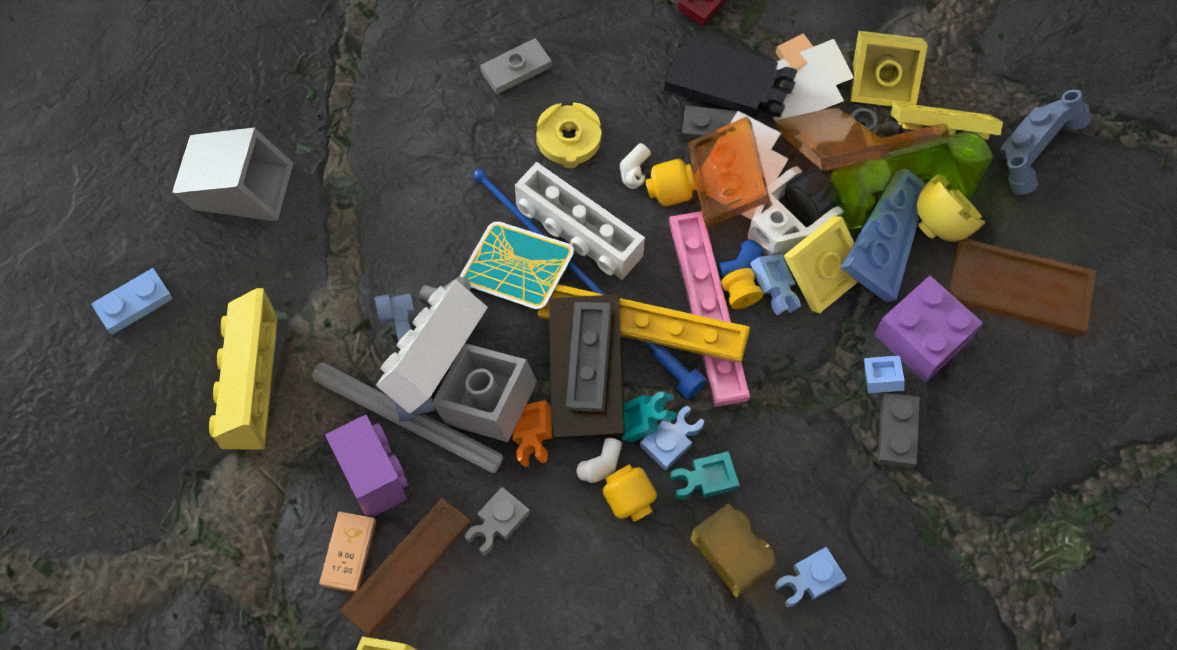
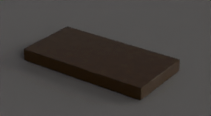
(584, 424)

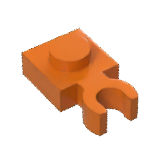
(530, 431)

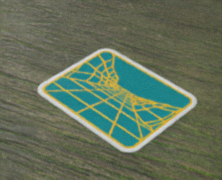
(517, 264)

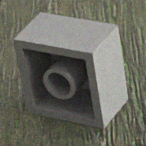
(485, 392)

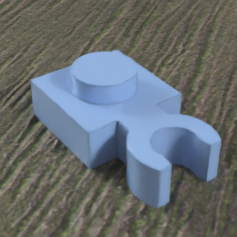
(777, 280)
(671, 440)
(815, 575)

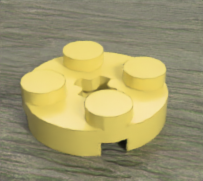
(568, 150)

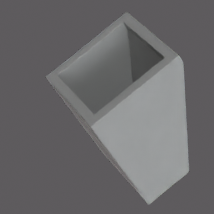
(233, 174)

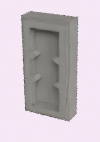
(516, 66)

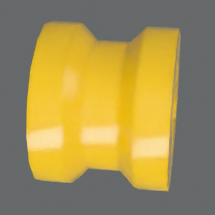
(742, 288)

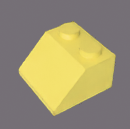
(887, 68)

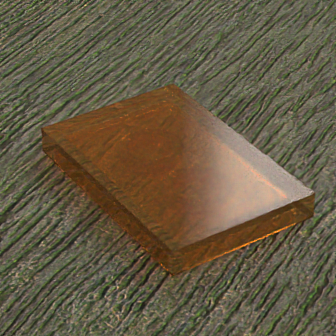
(728, 172)

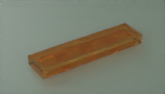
(405, 567)

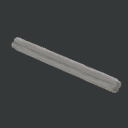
(421, 424)

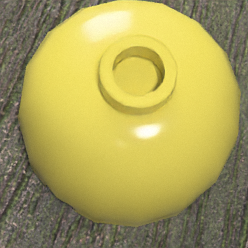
(946, 212)

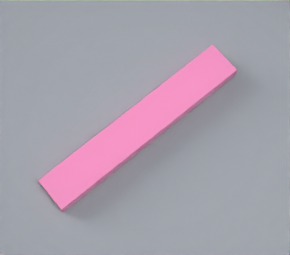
(707, 299)

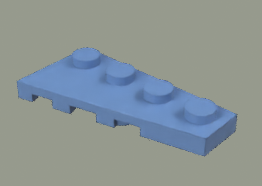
(886, 240)

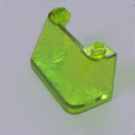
(957, 158)

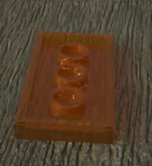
(831, 138)
(1022, 286)

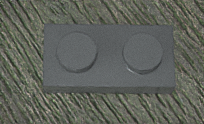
(702, 120)
(898, 430)

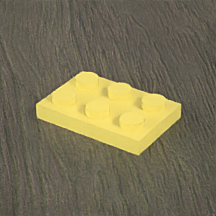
(915, 116)

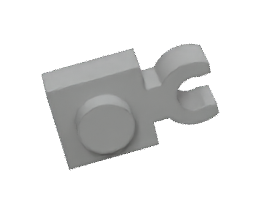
(499, 516)

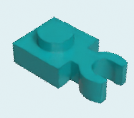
(643, 413)
(710, 475)

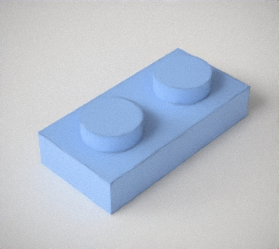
(132, 301)

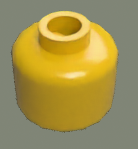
(671, 182)
(629, 493)

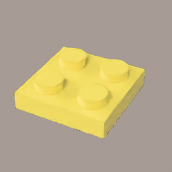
(818, 262)

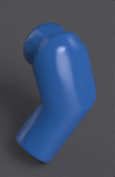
(748, 253)

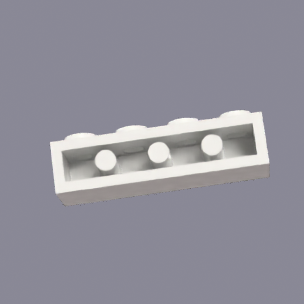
(579, 221)
(431, 347)

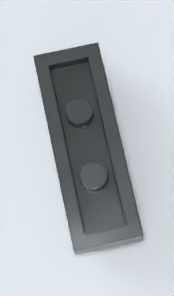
(589, 356)

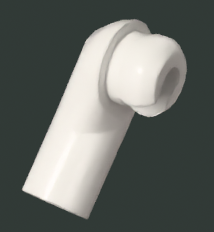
(630, 166)
(601, 466)

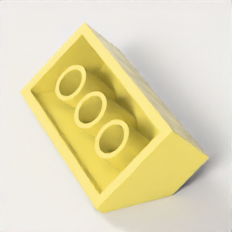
(245, 373)

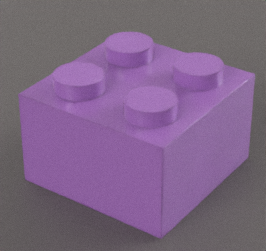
(927, 328)
(367, 465)

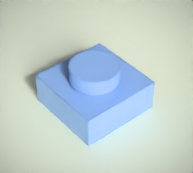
(884, 374)

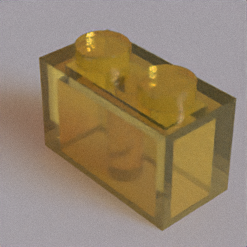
(733, 549)

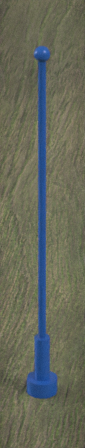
(689, 383)

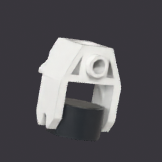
(810, 198)

